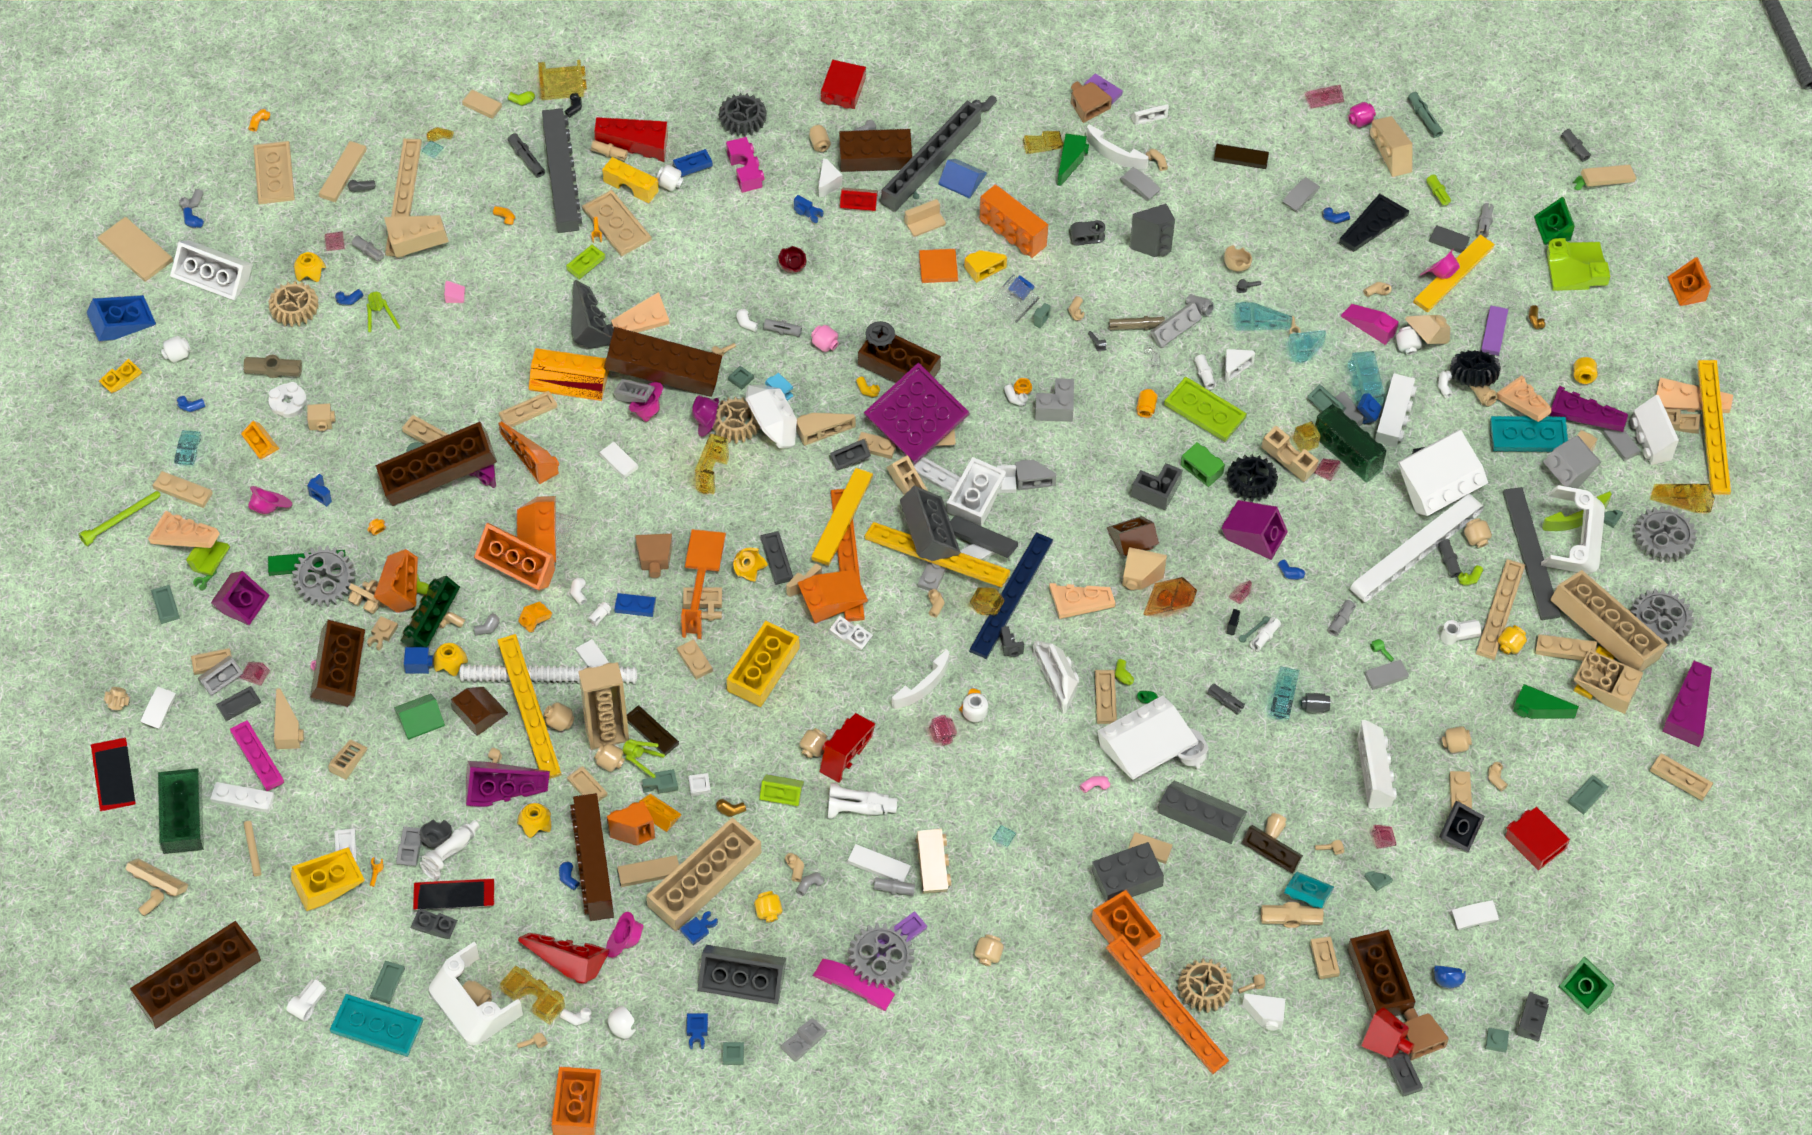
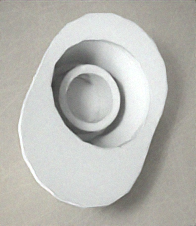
(1196, 754)

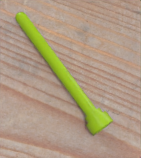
(88, 536)

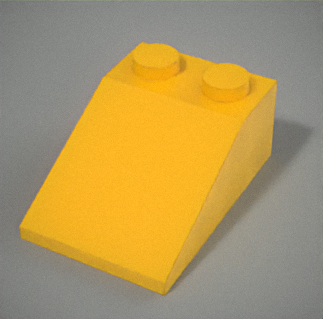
(326, 878)

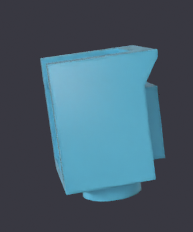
(780, 382)

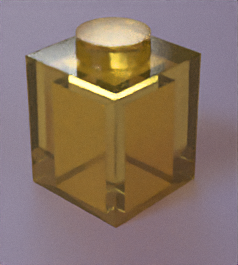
(1306, 436)
(987, 601)

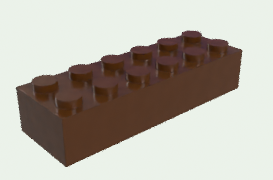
(663, 361)
(436, 463)
(591, 857)
(195, 974)

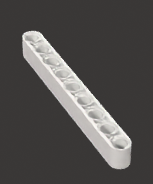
(1416, 548)

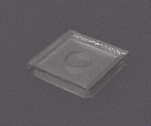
(1014, 299)

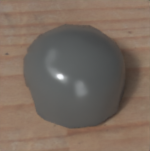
(435, 833)

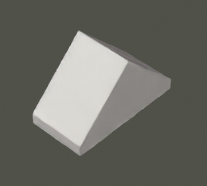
(829, 179)
(1237, 361)

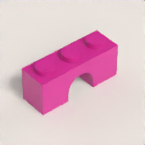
(741, 152)

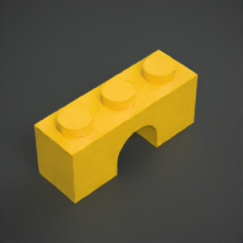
(642, 184)

